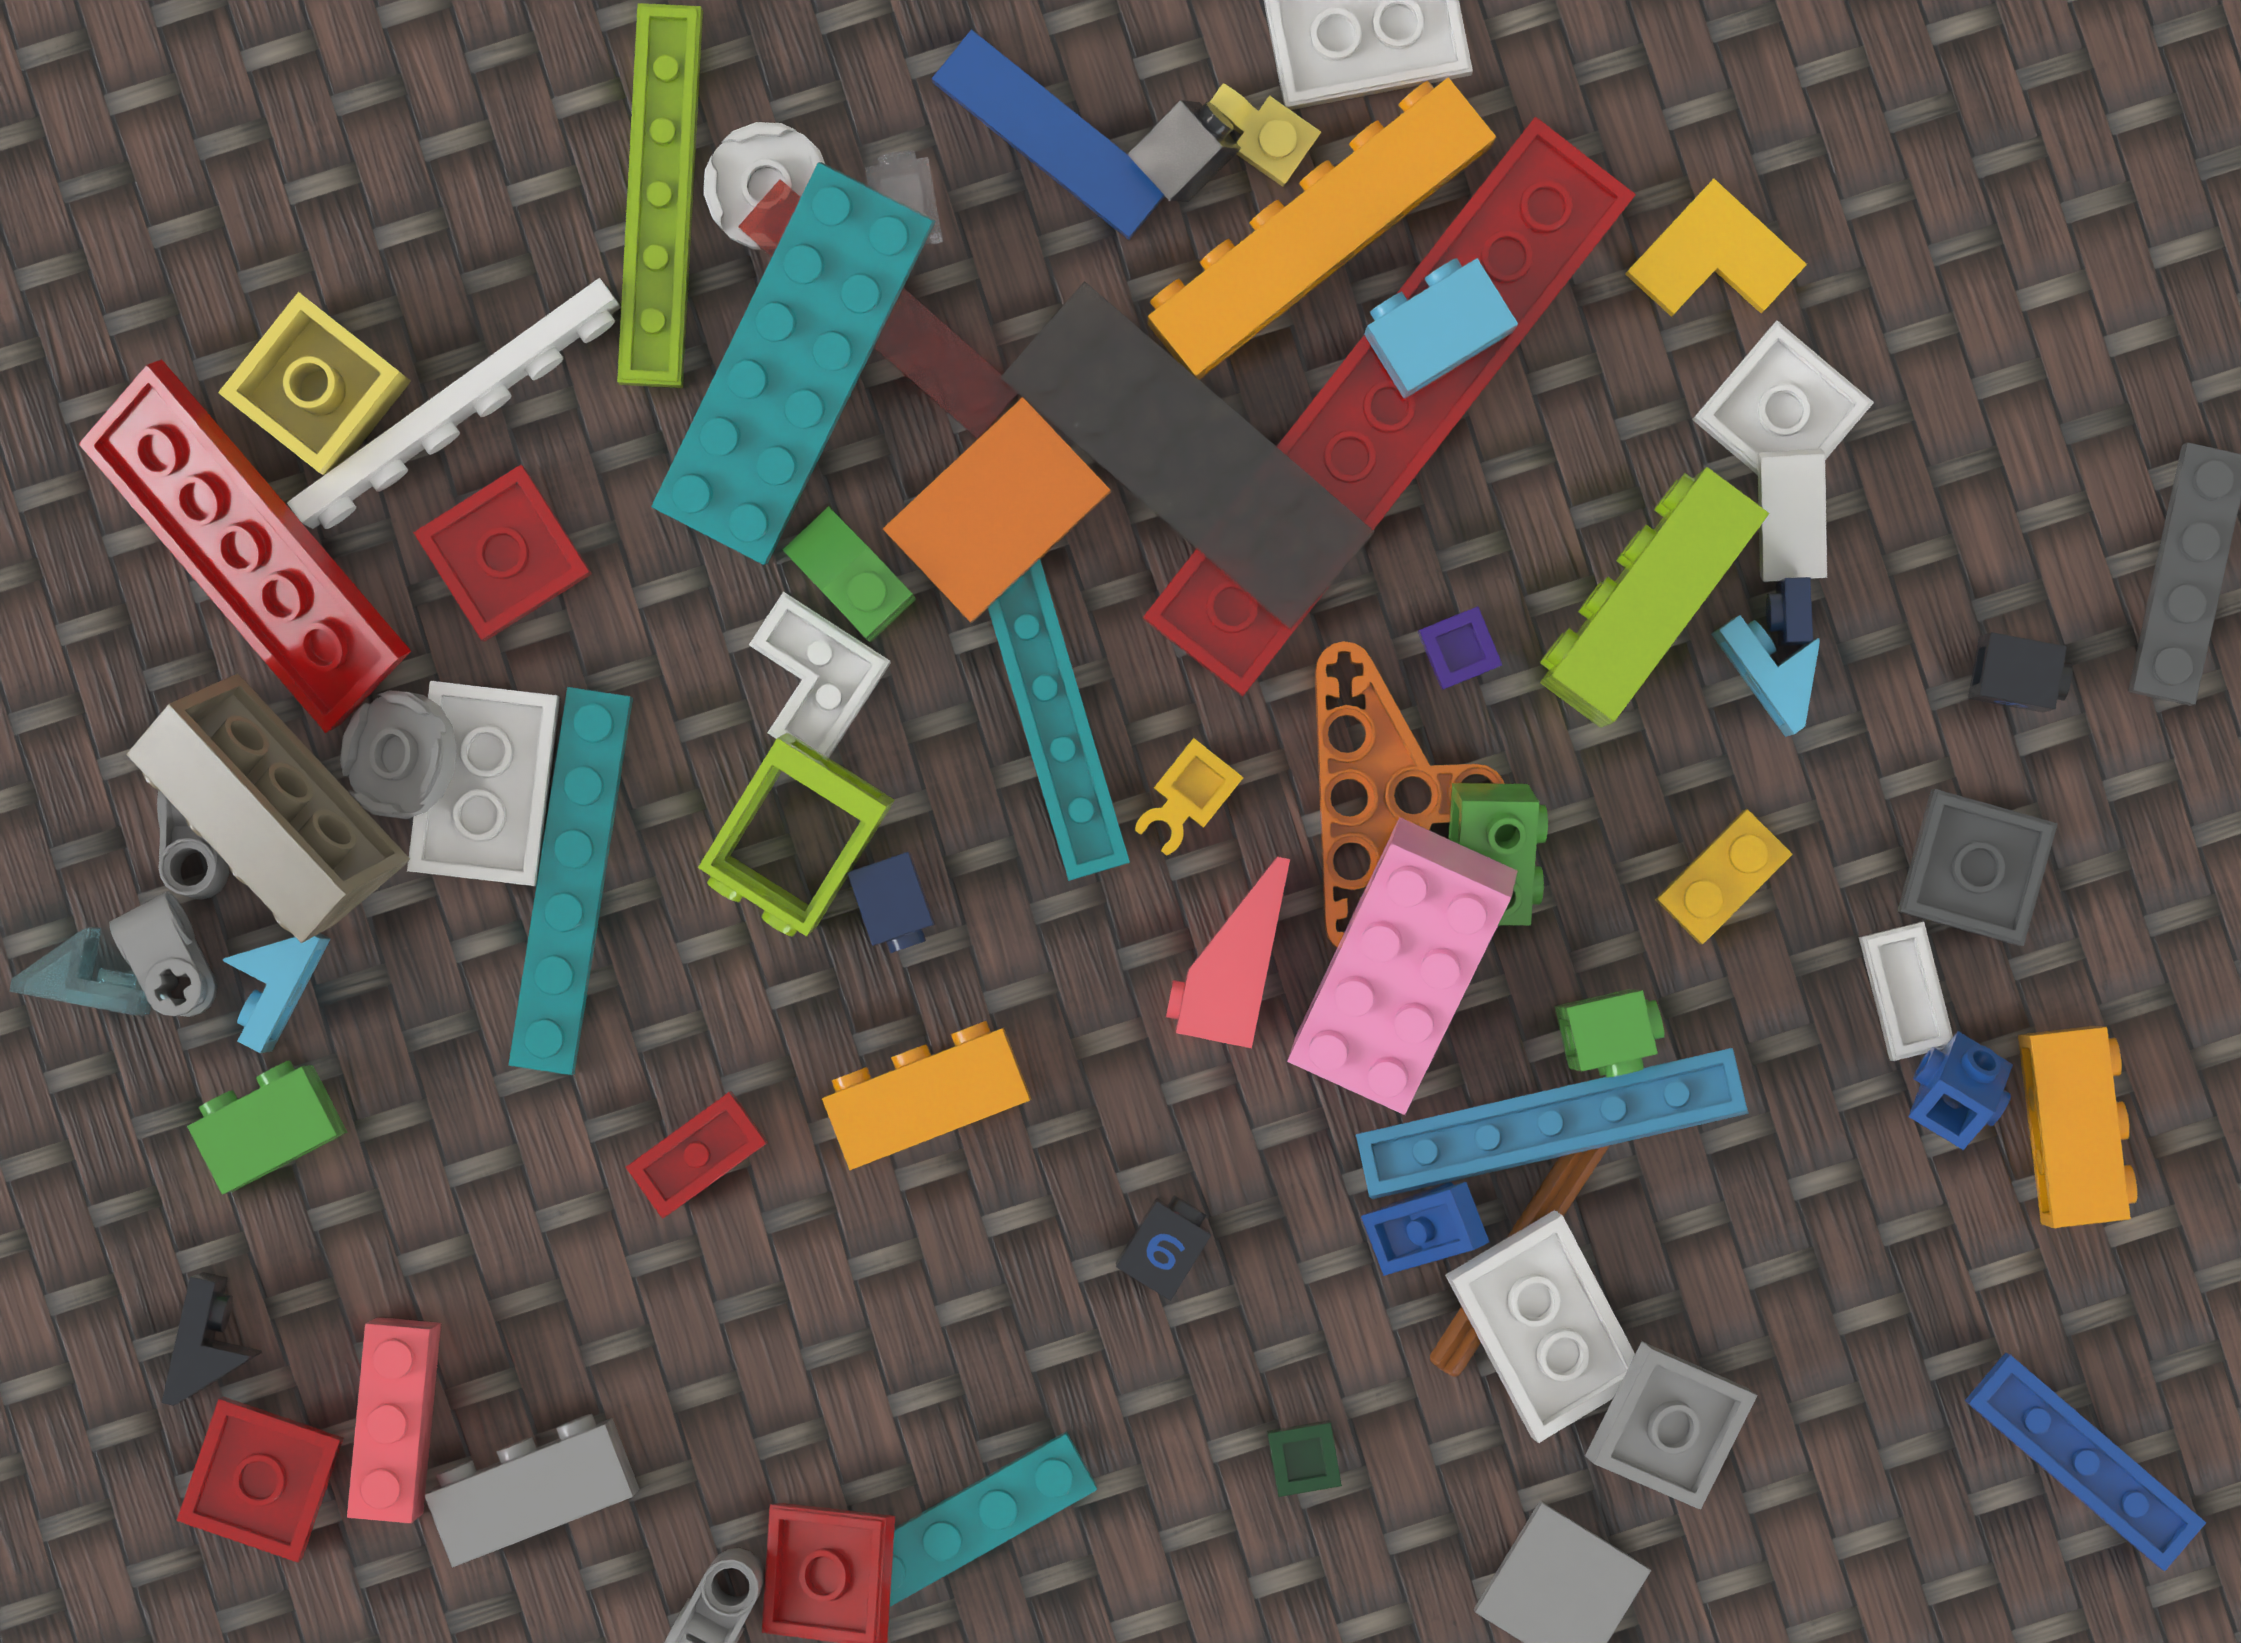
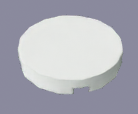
(743, 154)

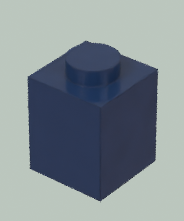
(892, 902)

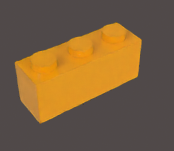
(925, 1095)
(2076, 1126)

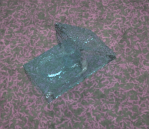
(67, 977)

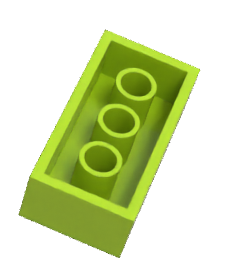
(1654, 596)

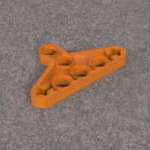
(1379, 765)

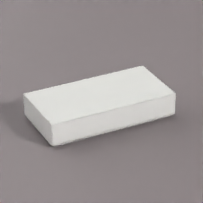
(1795, 530)
(1906, 990)

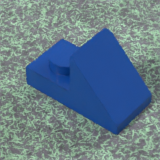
(1425, 1228)

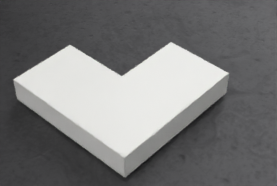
(833, 668)

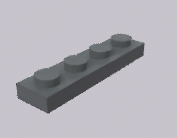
(2188, 575)

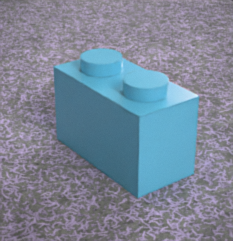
(1439, 326)

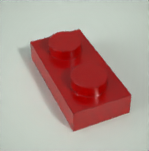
(696, 1154)

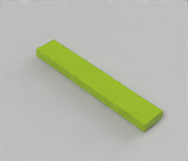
(660, 195)

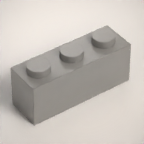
(530, 1489)

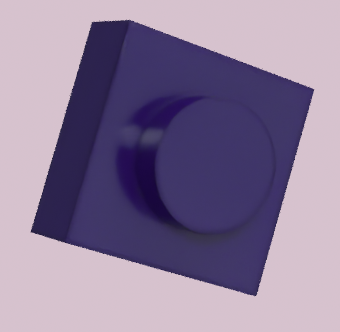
(1460, 648)

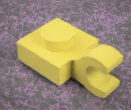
(1270, 138)

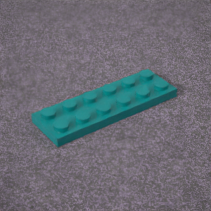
(793, 363)

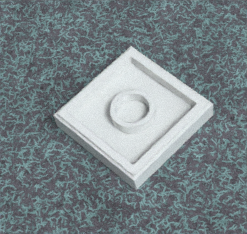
(1782, 401)

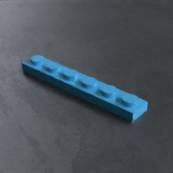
(1552, 1123)

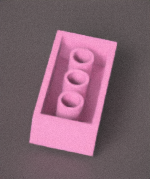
(1403, 965)

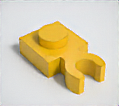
(1193, 789)

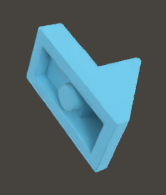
(1780, 688)
(286, 971)

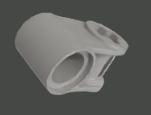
(179, 842)
(160, 946)
(713, 1614)

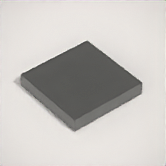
(1977, 867)

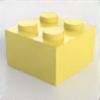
(314, 386)

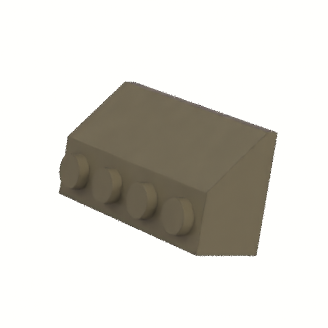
(266, 806)

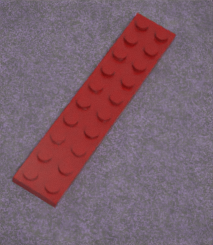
(1359, 435)

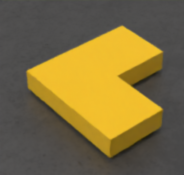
(1717, 237)

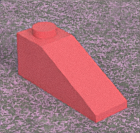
(1229, 976)

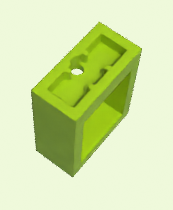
(830, 781)

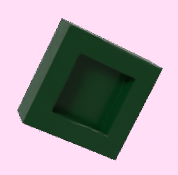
(1304, 1458)

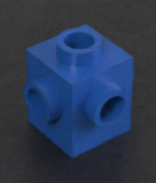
(1960, 1090)

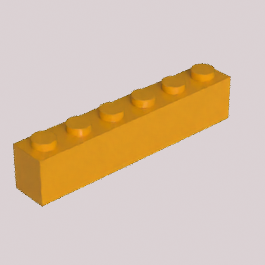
(1321, 228)

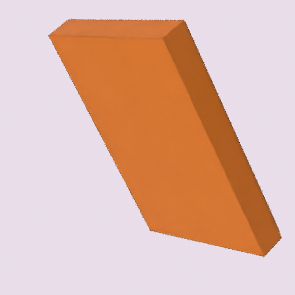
(996, 510)

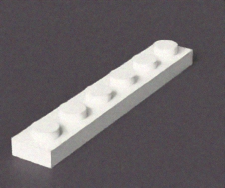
(435, 422)

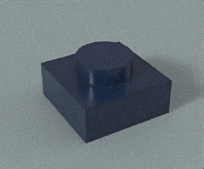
(1791, 611)

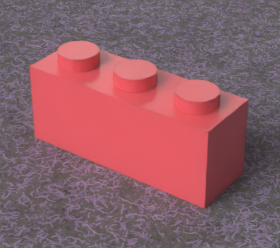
(394, 1420)

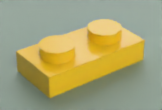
(1724, 876)

